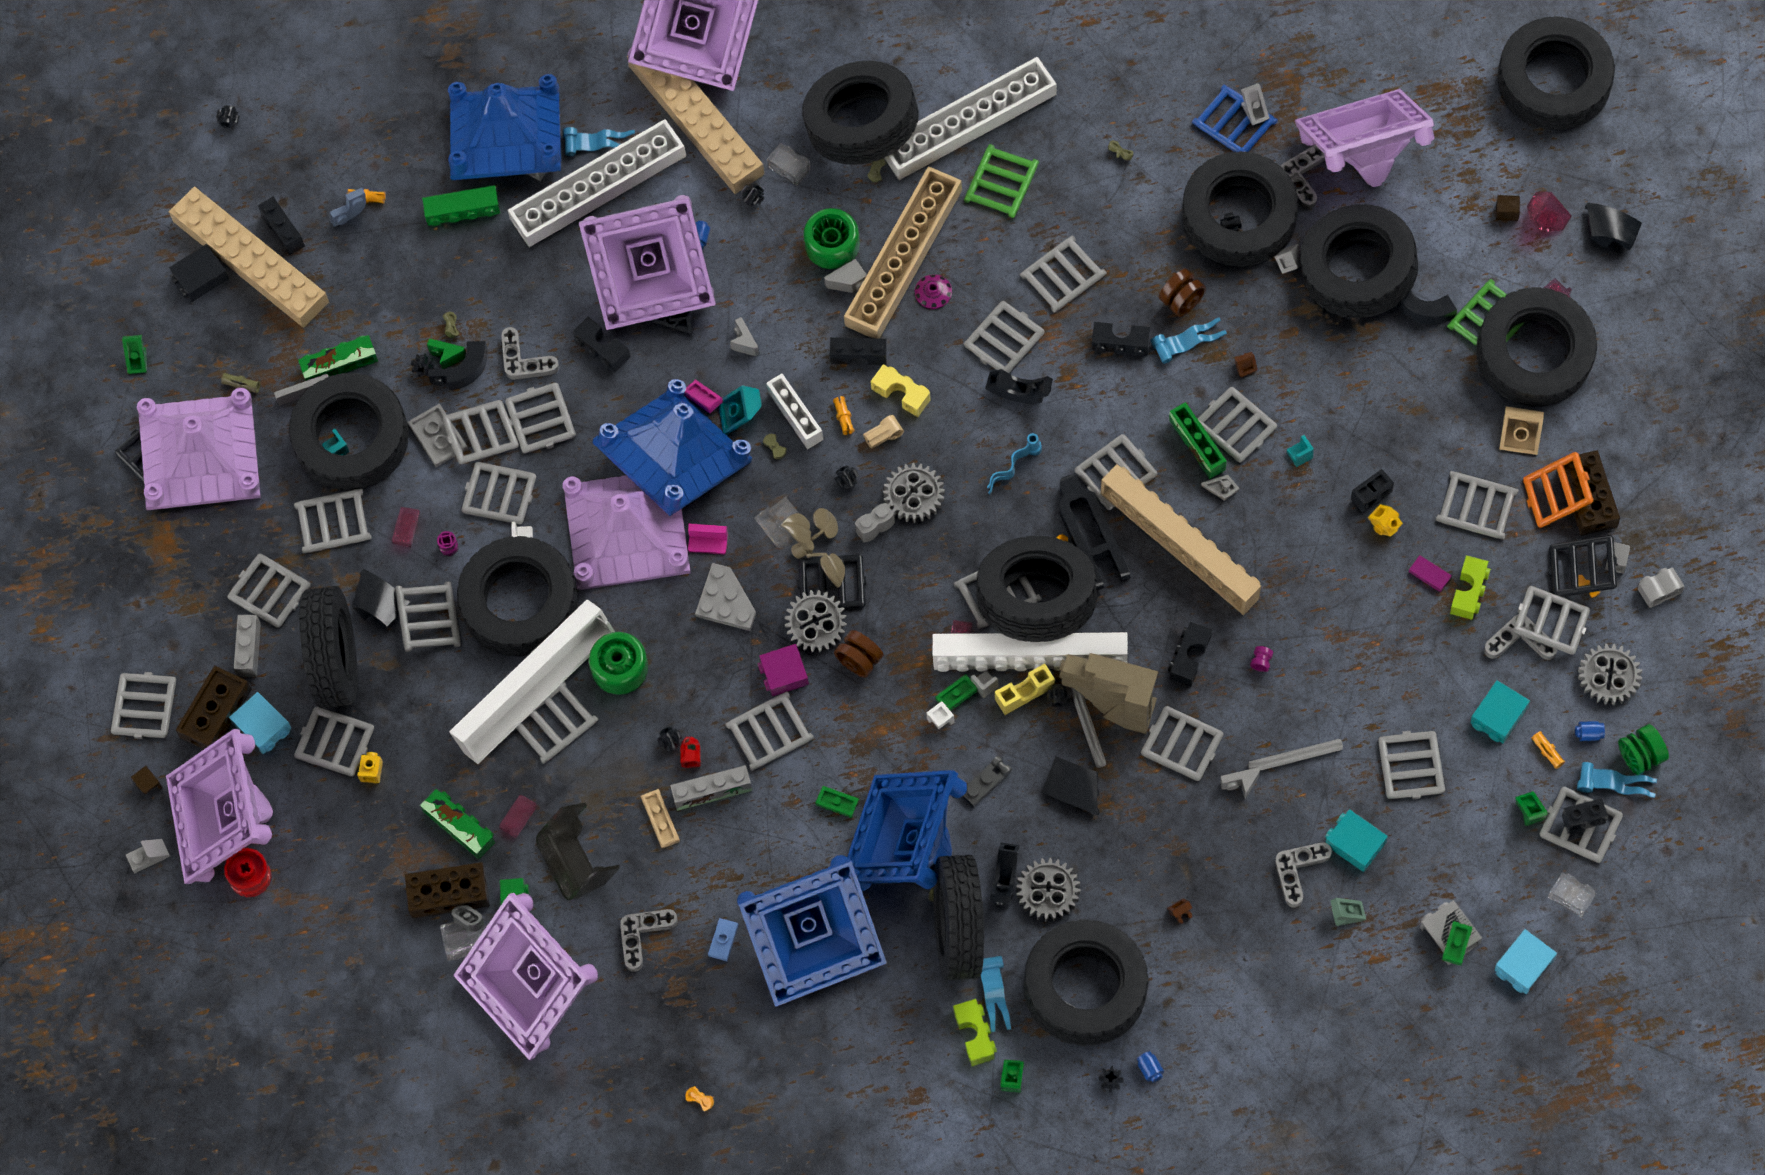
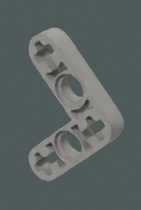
(1296, 174)
(521, 364)
(1529, 625)
(1294, 863)
(639, 927)

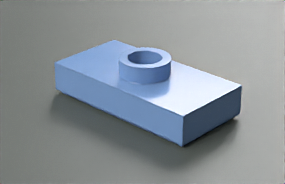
(723, 939)

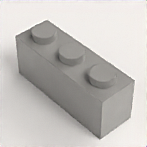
(247, 646)

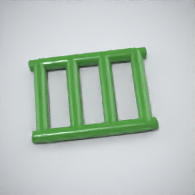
(984, 166)
(1466, 311)

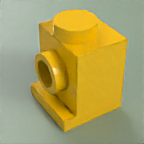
(373, 773)

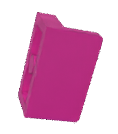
(707, 539)

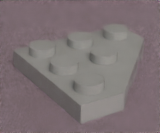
(725, 600)

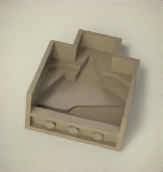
(1114, 687)

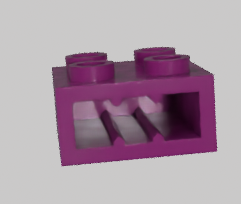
(783, 670)

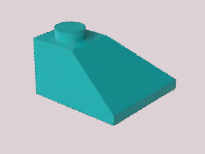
(739, 407)

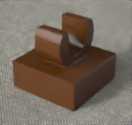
(1245, 364)
(1179, 908)

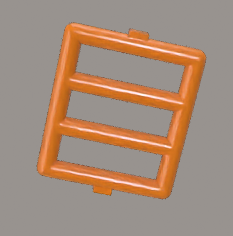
(1572, 506)

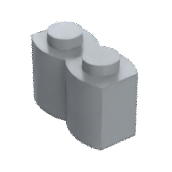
(877, 521)
(1660, 587)

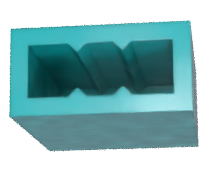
(1499, 712)
(1356, 840)

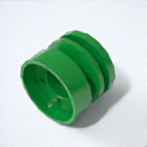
(1643, 749)

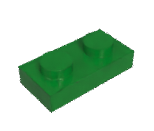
(957, 692)
(837, 801)
(1457, 943)

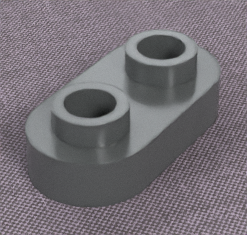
(467, 918)

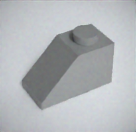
(847, 278)

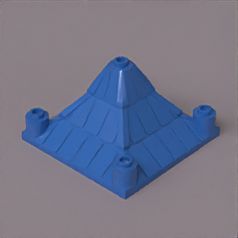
(504, 130)
(672, 449)
(904, 828)
(812, 931)

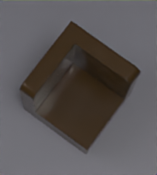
(1507, 207)
(145, 780)

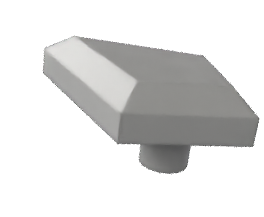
(1221, 487)

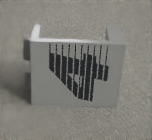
(1440, 925)

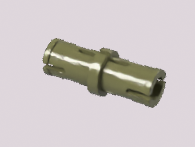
(229, 379)

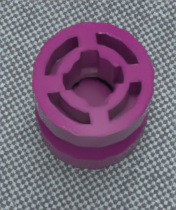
(447, 547)
(1261, 659)

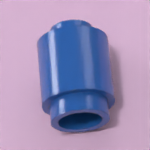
(703, 232)
(1590, 731)
(1150, 1067)

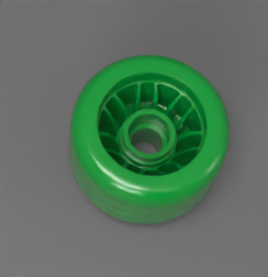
(831, 238)
(619, 676)

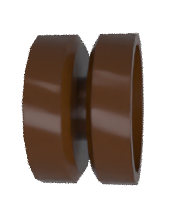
(1182, 292)
(858, 653)

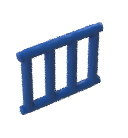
(1214, 132)

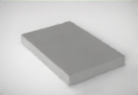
(433, 436)

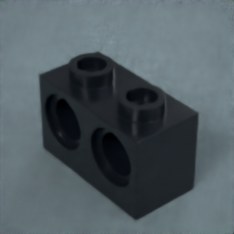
(1372, 491)
(1584, 815)

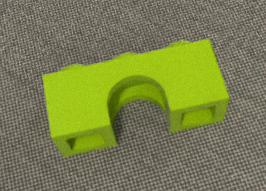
(1466, 602)
(970, 1015)

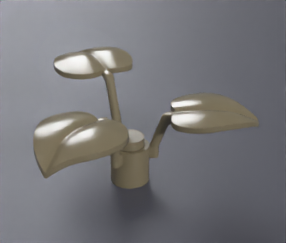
(799, 528)

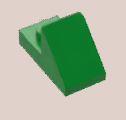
(450, 353)
(135, 354)
(1531, 807)
(1012, 1076)

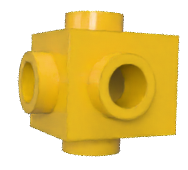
(1385, 520)

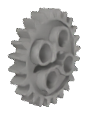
(901, 482)
(823, 637)
(1628, 677)
(1047, 906)

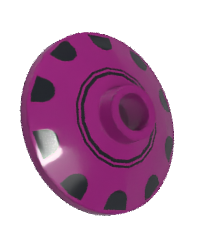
(936, 298)

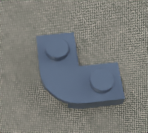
(354, 205)

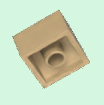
(1521, 430)

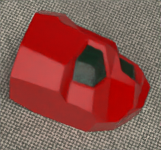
(690, 753)

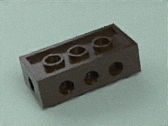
(1607, 514)
(209, 698)
(441, 879)

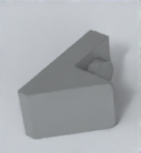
(1254, 104)
(745, 341)
(1246, 779)
(147, 855)

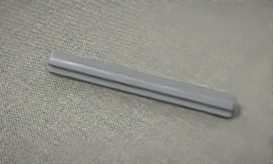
(1088, 728)
(1296, 755)

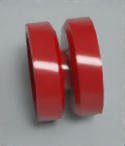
(248, 872)

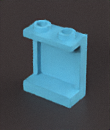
(261, 721)
(1525, 962)

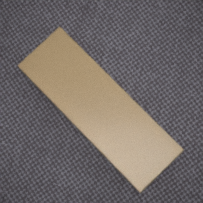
(660, 818)

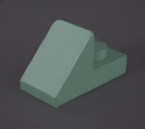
(1347, 911)

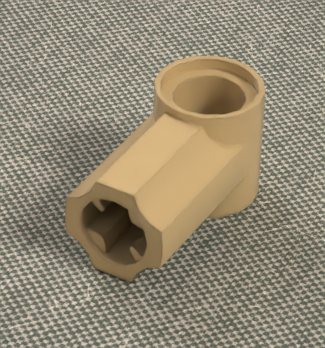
(888, 429)

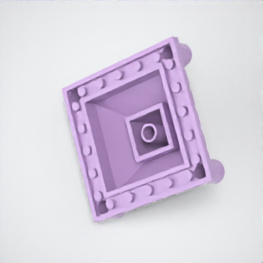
(694, 38)
(1367, 133)
(647, 263)
(198, 451)
(621, 534)
(216, 806)
(522, 976)

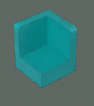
(336, 444)
(1301, 451)

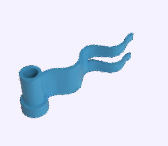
(590, 142)
(1185, 341)
(1033, 448)
(1611, 779)
(994, 990)

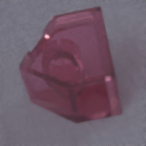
(1547, 212)

